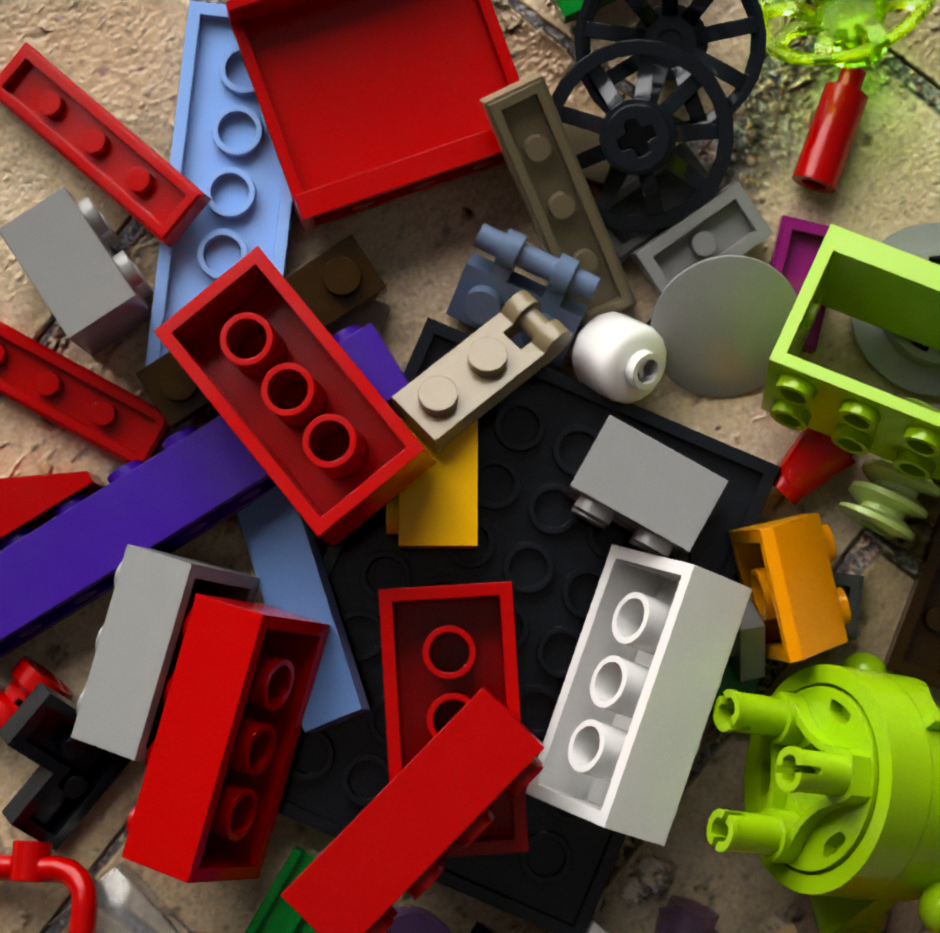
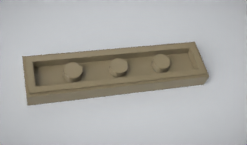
(556, 188)

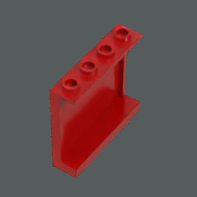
(372, 95)

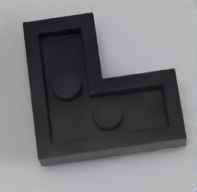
(69, 773)

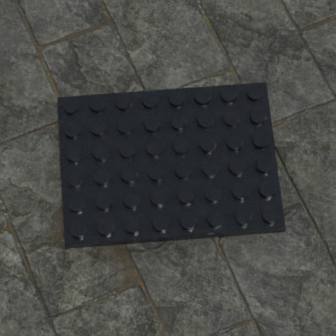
(555, 559)

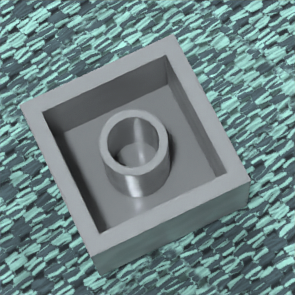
(75, 271)
(644, 490)

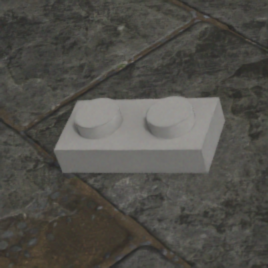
(720, 227)

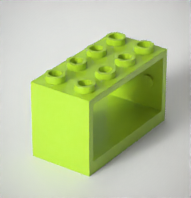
(882, 290)

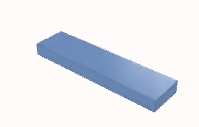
(296, 581)

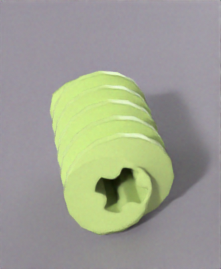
(888, 496)

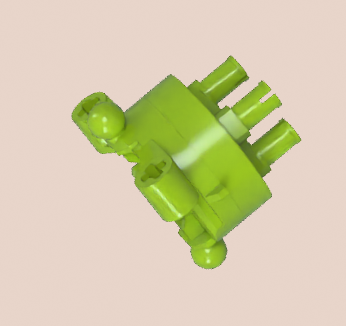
(840, 791)

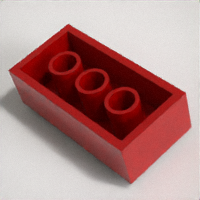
(294, 397)
(435, 657)
(224, 740)
(415, 818)

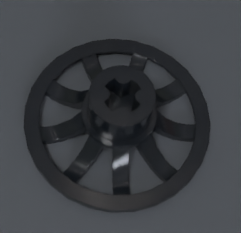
(682, 29)
(641, 135)

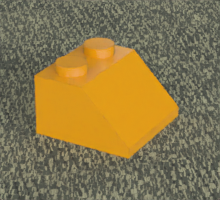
(793, 585)

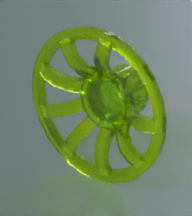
(846, 30)

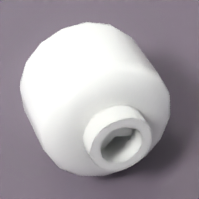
(619, 357)

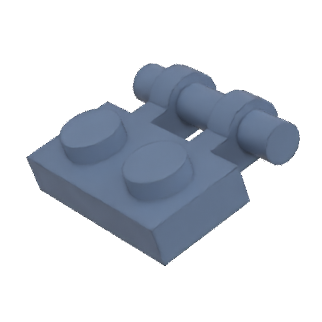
(490, 284)

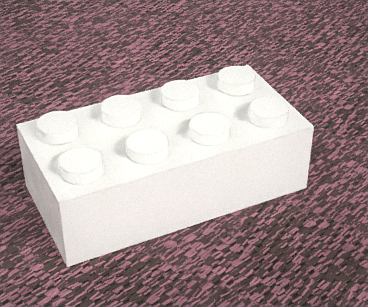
(639, 692)

